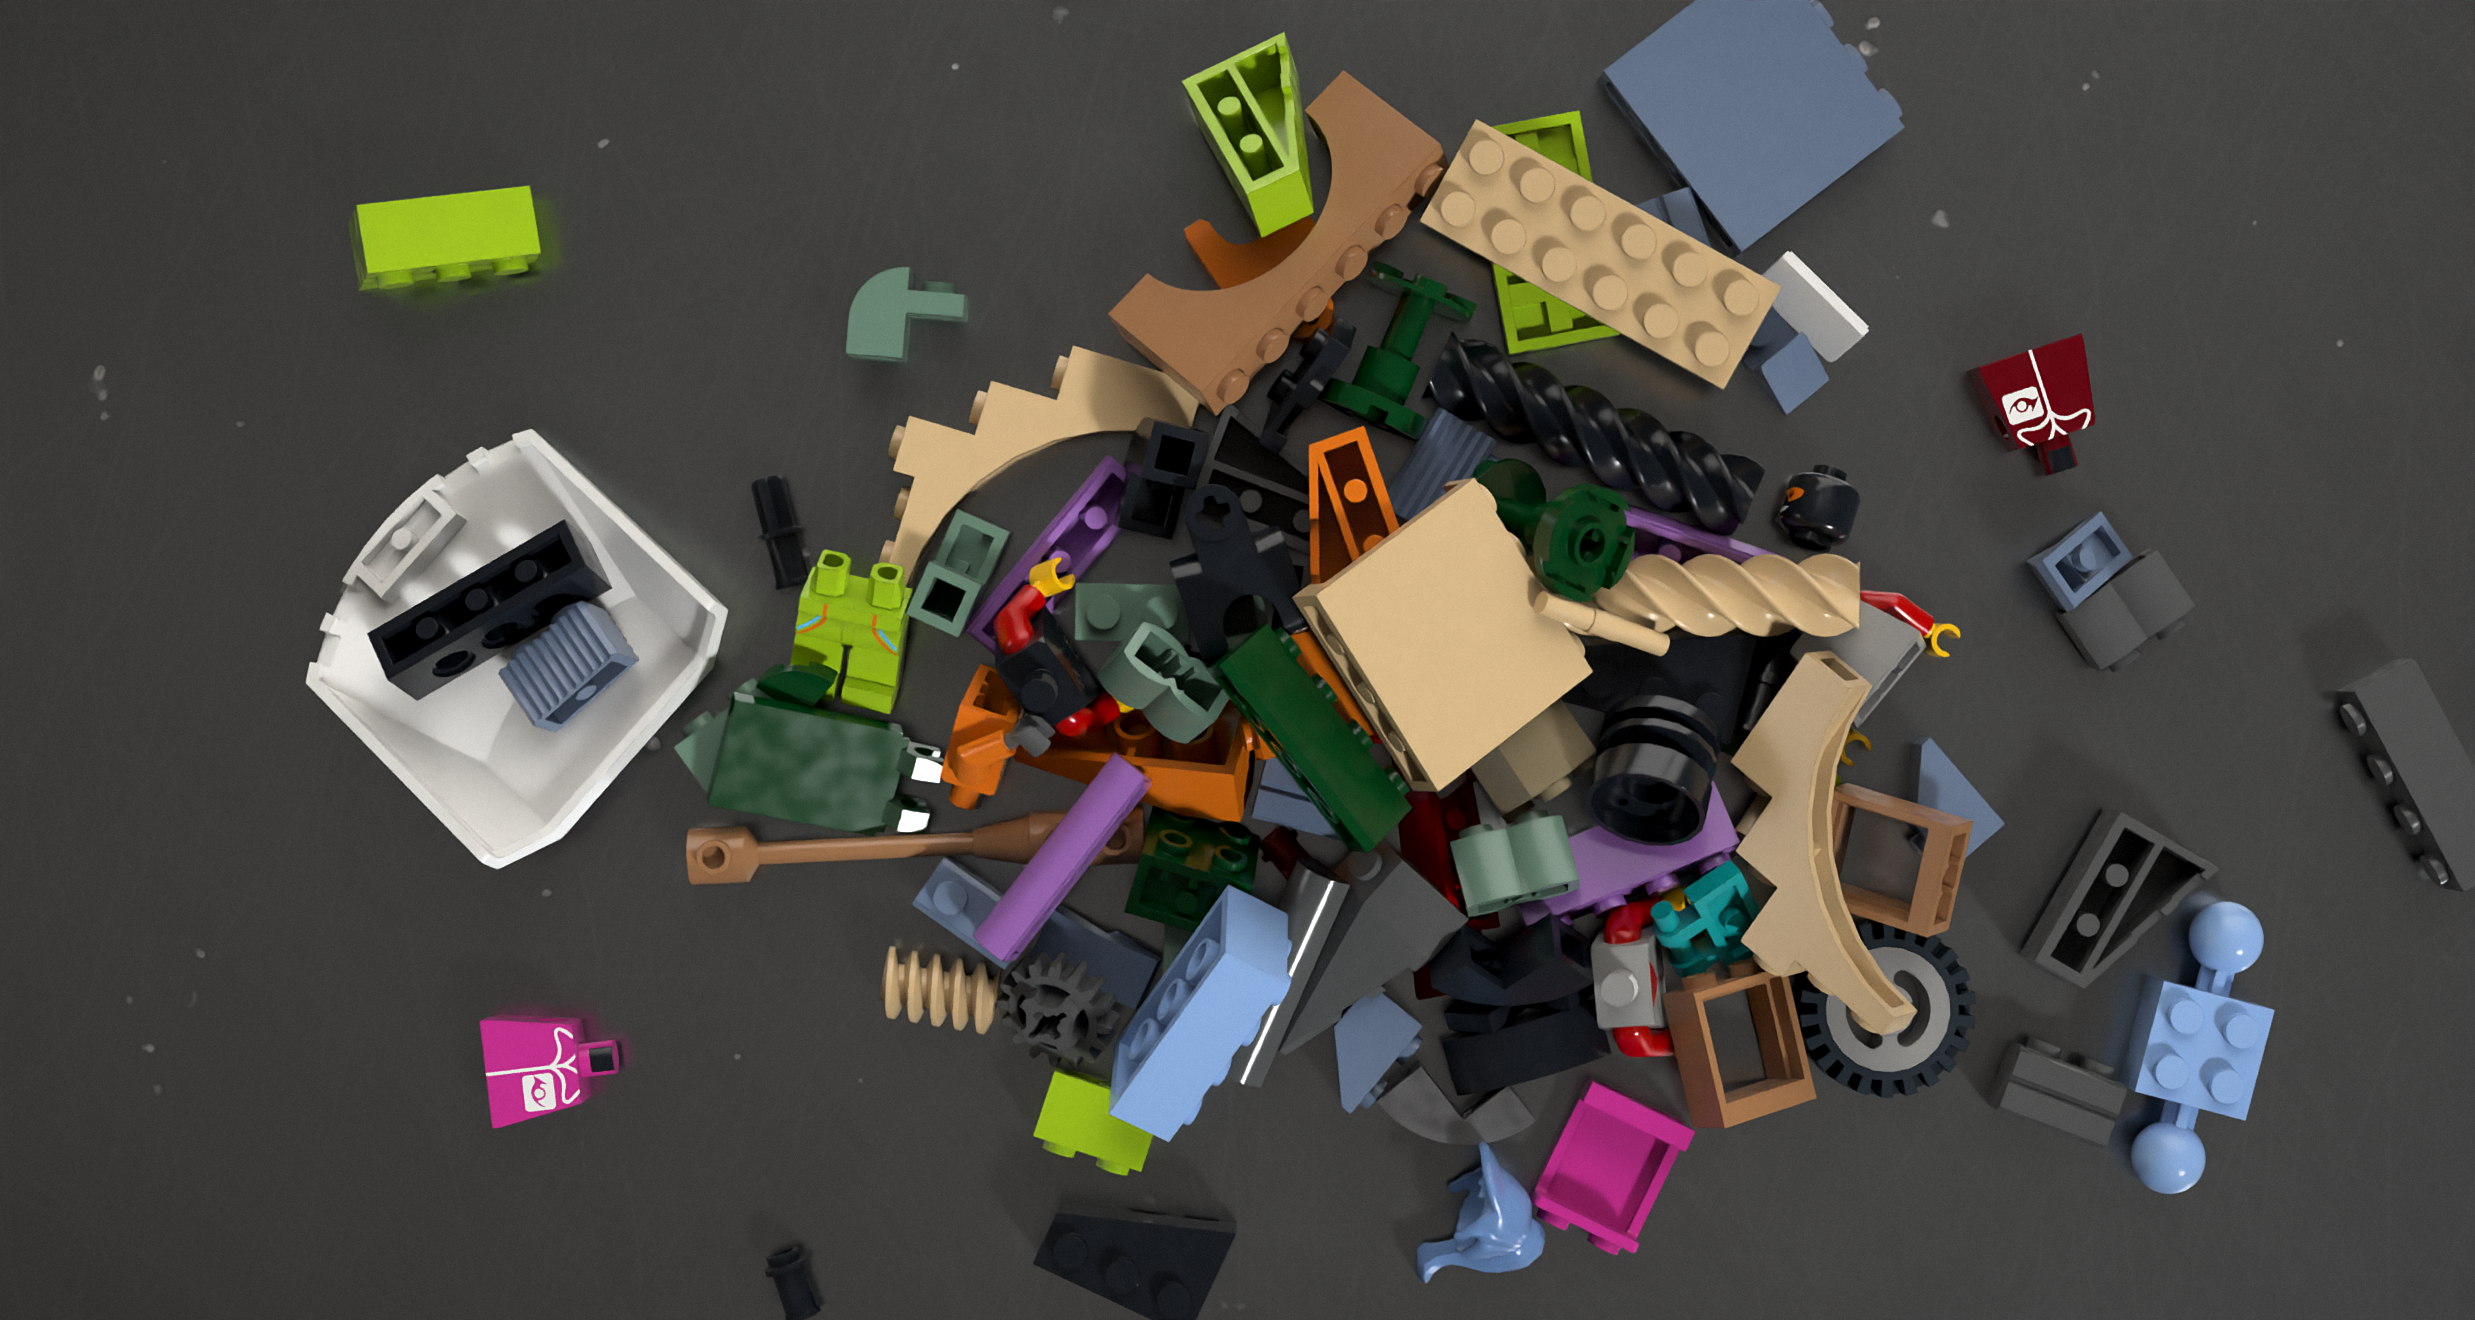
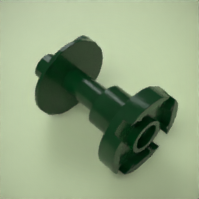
(1387, 371)
(1575, 539)

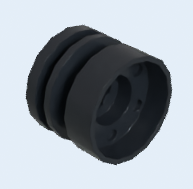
(1653, 770)

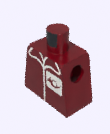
(2039, 399)

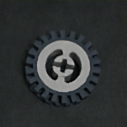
(1884, 1063)

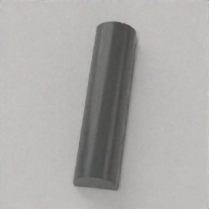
(1312, 904)

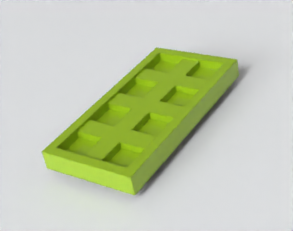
(1528, 314)

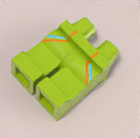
(855, 612)

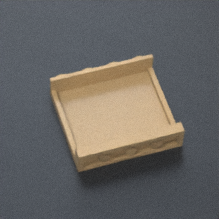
(1444, 637)

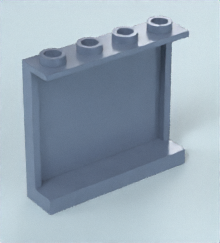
(1751, 108)

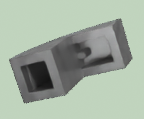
(1425, 1109)

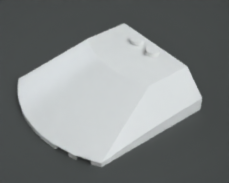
(469, 742)

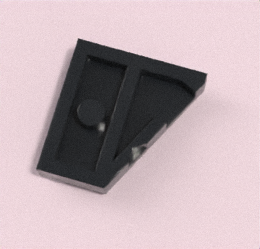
(1300, 389)

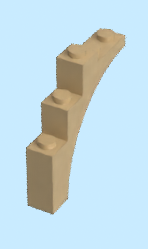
(949, 465)
(1790, 846)

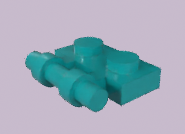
(1721, 909)

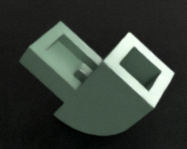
(884, 308)
(959, 574)

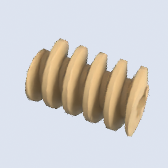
(939, 991)

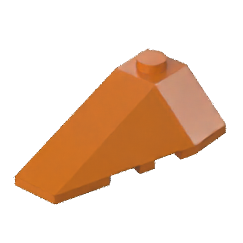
(1192, 779)

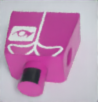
(540, 1065)

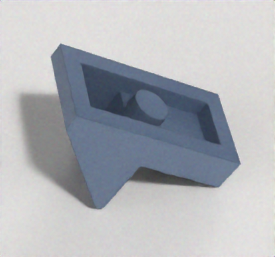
(1783, 363)
(2080, 562)

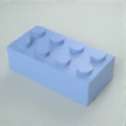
(1200, 1014)

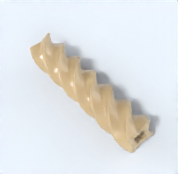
(1718, 595)

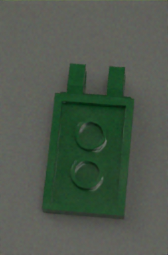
(819, 767)

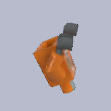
(986, 737)

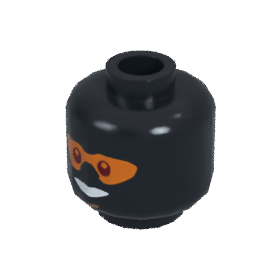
(1819, 509)

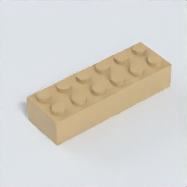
(1600, 254)

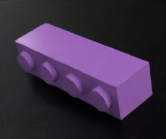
(1620, 869)

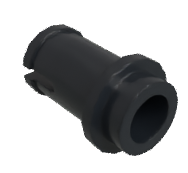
(792, 1283)

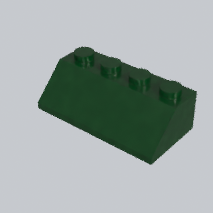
(1311, 738)

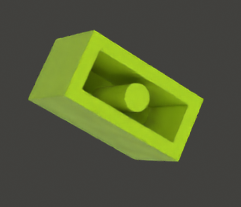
(1079, 1120)

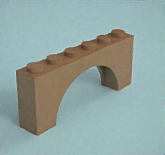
(1226, 336)

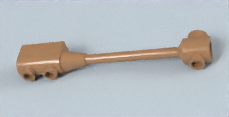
(734, 853)

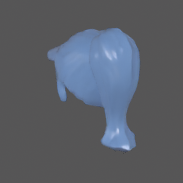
(1493, 1226)

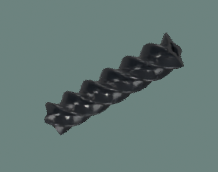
(1584, 429)

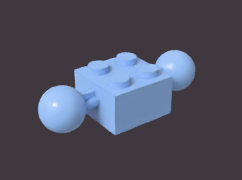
(2196, 1047)

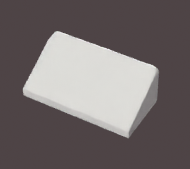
(1814, 308)

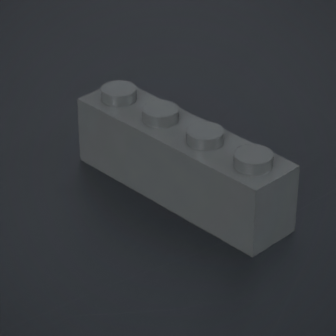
(2421, 764)

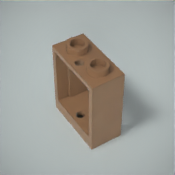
(1938, 870)
(1778, 1035)

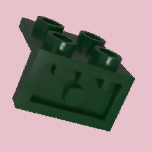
(1188, 868)

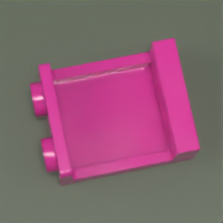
(1608, 1166)

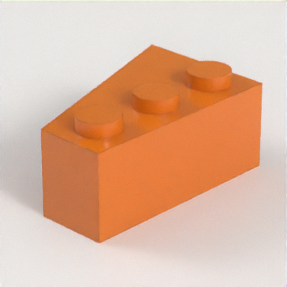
(1346, 503)

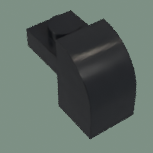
(1159, 467)

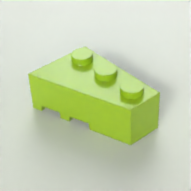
(1257, 131)
(443, 237)

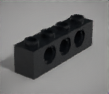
(488, 610)

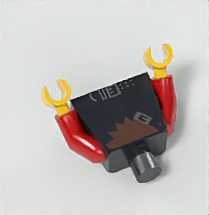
(1044, 665)

